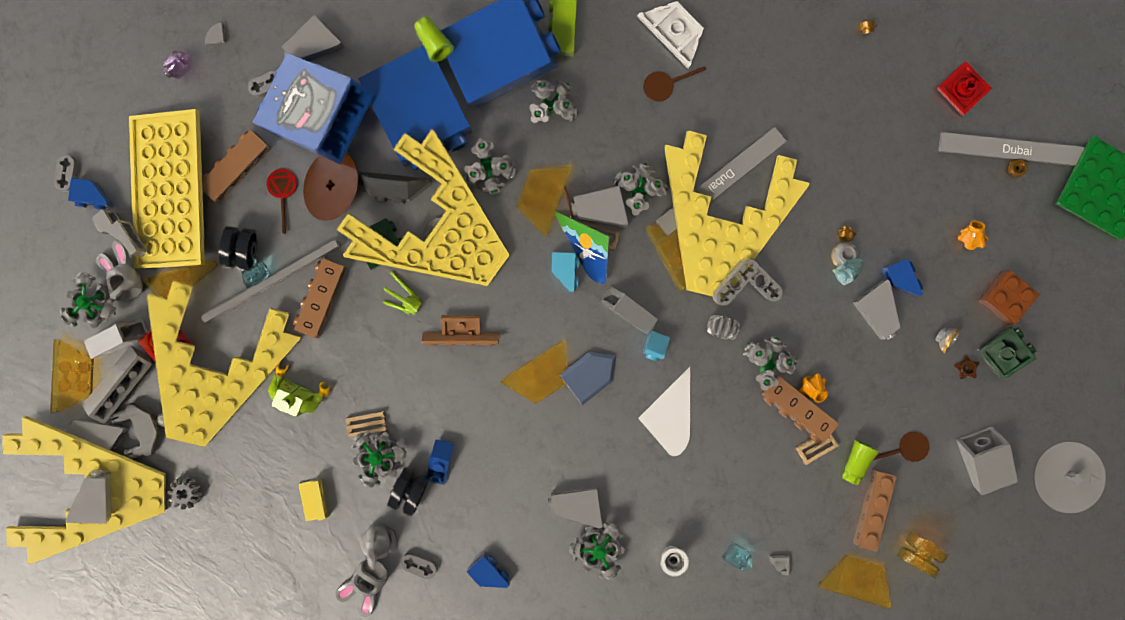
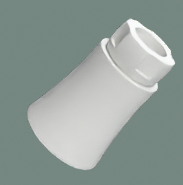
(677, 566)

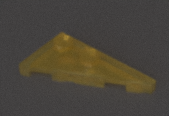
(161, 283)

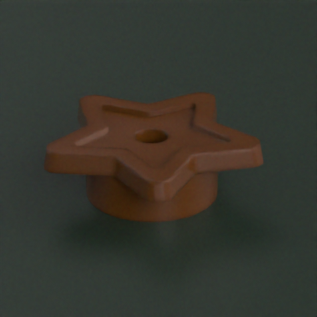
(962, 368)

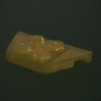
(542, 195)
(669, 252)
(540, 375)
(70, 376)
(858, 580)

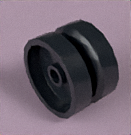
(238, 248)
(408, 491)

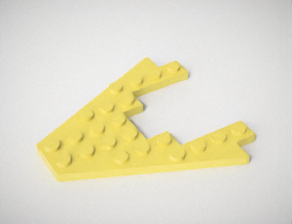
(459, 245)
(713, 245)
(200, 399)
(136, 489)

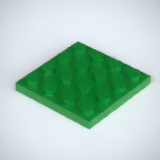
(1098, 188)

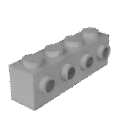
(117, 384)

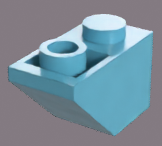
(564, 269)
(656, 346)

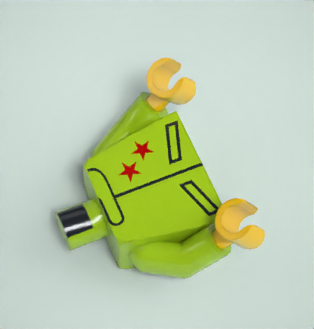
(292, 397)

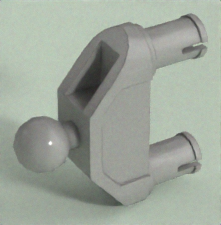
(146, 427)

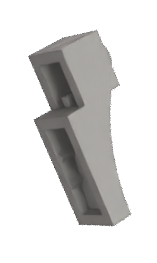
(109, 223)

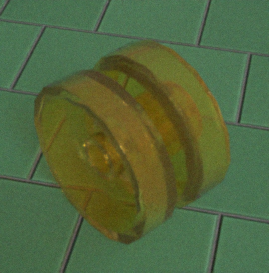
(922, 555)

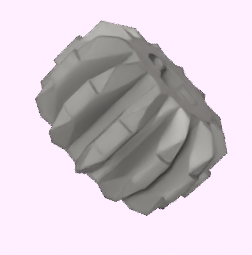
(723, 327)
(177, 494)

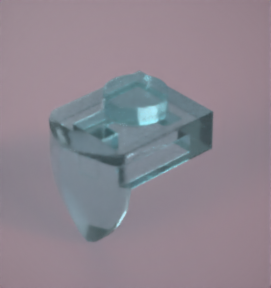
(848, 270)
(256, 275)
(738, 557)

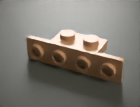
(460, 330)

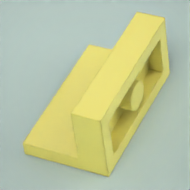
(313, 500)

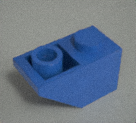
(88, 192)
(903, 278)
(440, 462)
(487, 574)

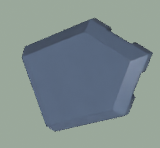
(589, 375)

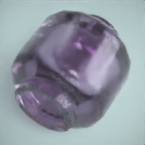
(176, 64)

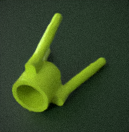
(410, 304)

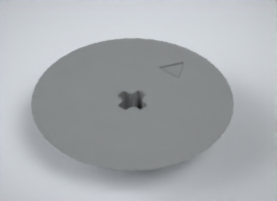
(1070, 477)

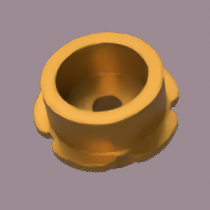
(867, 26)
(1022, 168)
(846, 233)

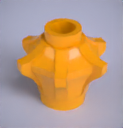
(974, 235)
(814, 388)

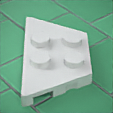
(674, 29)

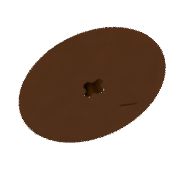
(330, 187)

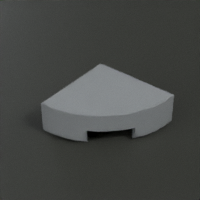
(215, 34)
(781, 564)

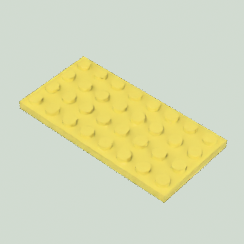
(167, 188)

